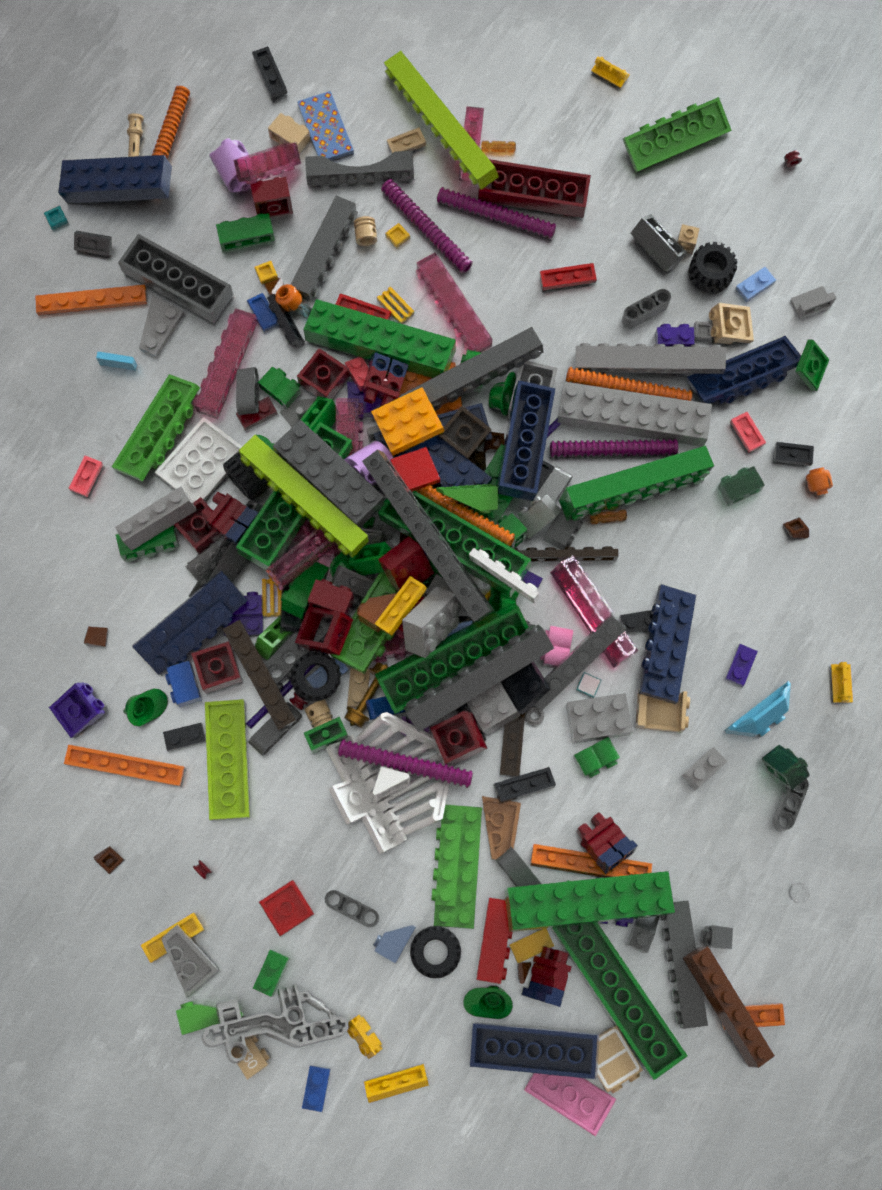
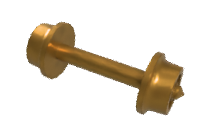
(356, 716)

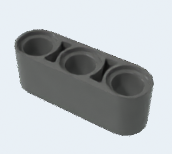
(650, 301)
(247, 391)
(269, 734)
(787, 812)
(516, 869)
(344, 901)

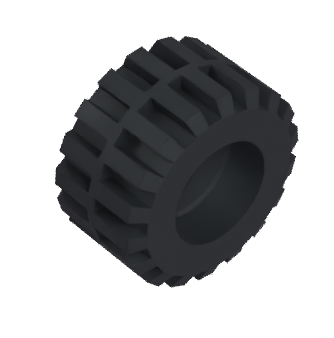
(712, 254)
(245, 478)
(331, 669)
(453, 947)

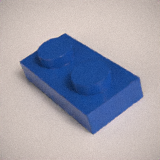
(316, 1088)

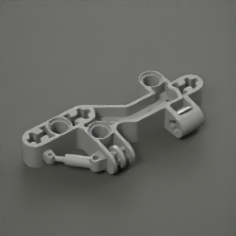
(277, 1027)

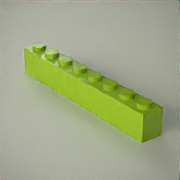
(304, 496)

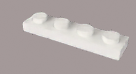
(498, 570)

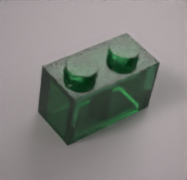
(741, 485)
(786, 766)

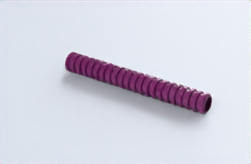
(496, 213)
(427, 226)
(614, 448)
(405, 763)

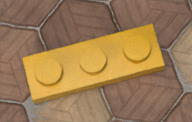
(400, 606)
(154, 947)
(396, 1083)

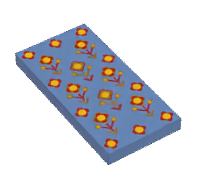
(325, 126)

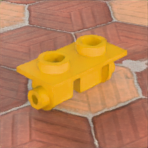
(610, 72)
(841, 683)
(368, 1045)

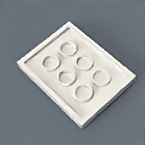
(199, 461)

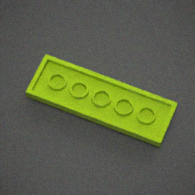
(227, 760)

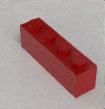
(494, 943)

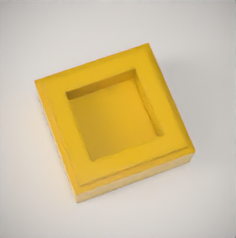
(397, 235)
(266, 272)

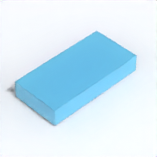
(116, 361)

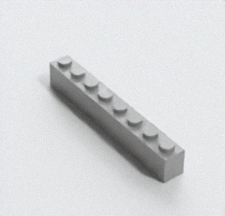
(651, 358)

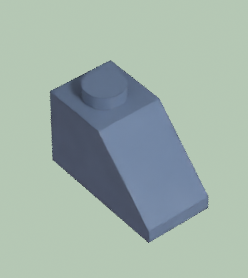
(393, 942)

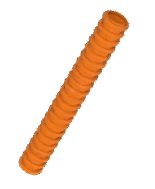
(171, 121)
(598, 380)
(468, 515)

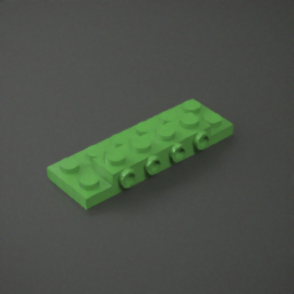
(676, 134)
(157, 428)
(362, 642)
(457, 867)

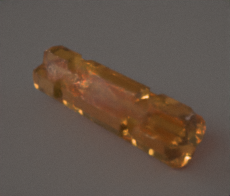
(498, 146)
(609, 516)

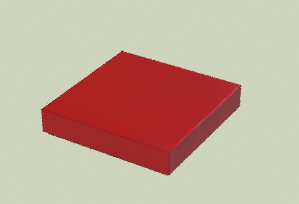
(416, 469)
(286, 908)

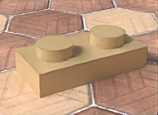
(407, 141)
(357, 687)

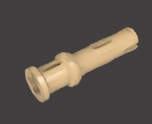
(134, 133)

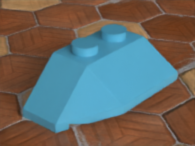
(764, 714)

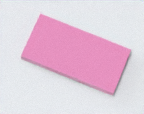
(572, 1098)

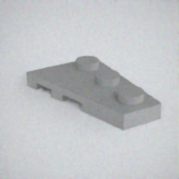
(159, 325)
(188, 960)

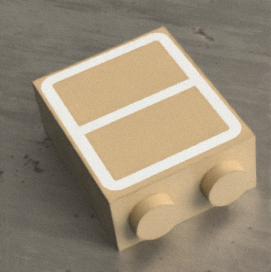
(615, 1060)

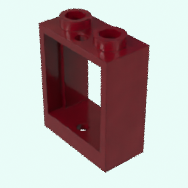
(332, 643)

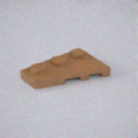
(500, 824)

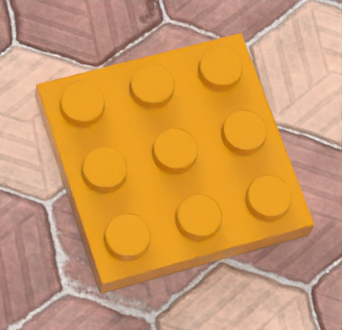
(407, 421)

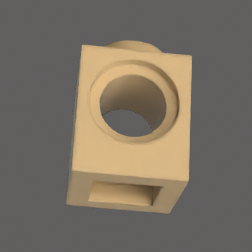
(688, 237)

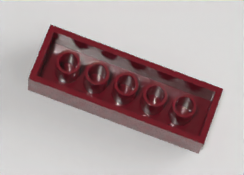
(537, 189)

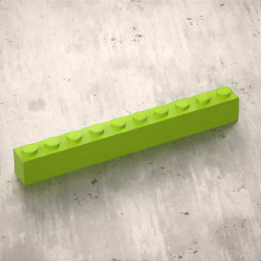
(441, 120)

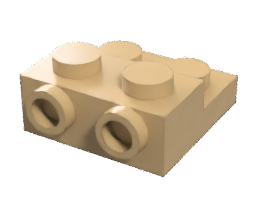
(731, 324)

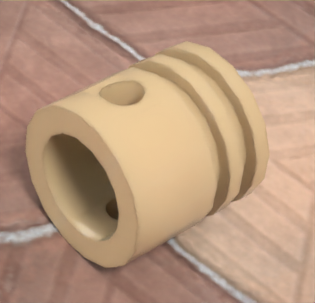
(365, 231)
(318, 713)

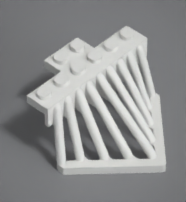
(355, 793)

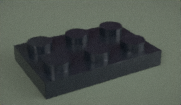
(526, 687)

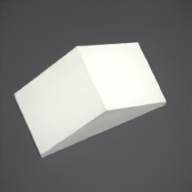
(389, 782)

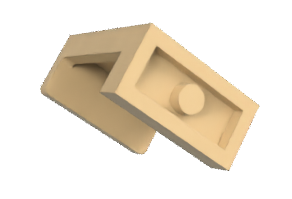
(662, 715)

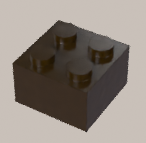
(465, 432)

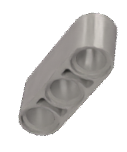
(555, 484)

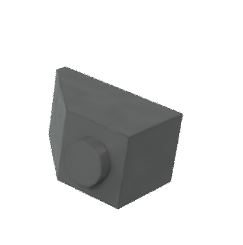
(643, 933)

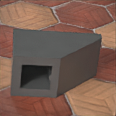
(717, 937)

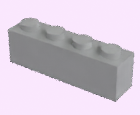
(155, 518)

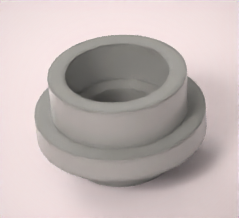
(529, 720)

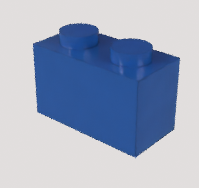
(183, 683)

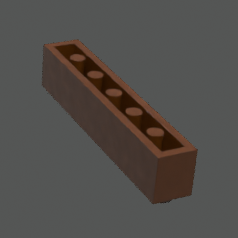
(728, 1007)

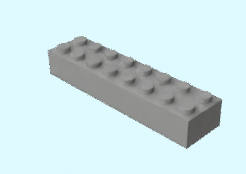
(634, 414)

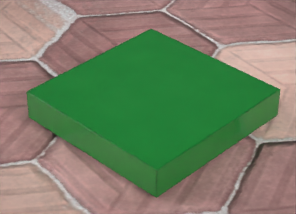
(812, 365)

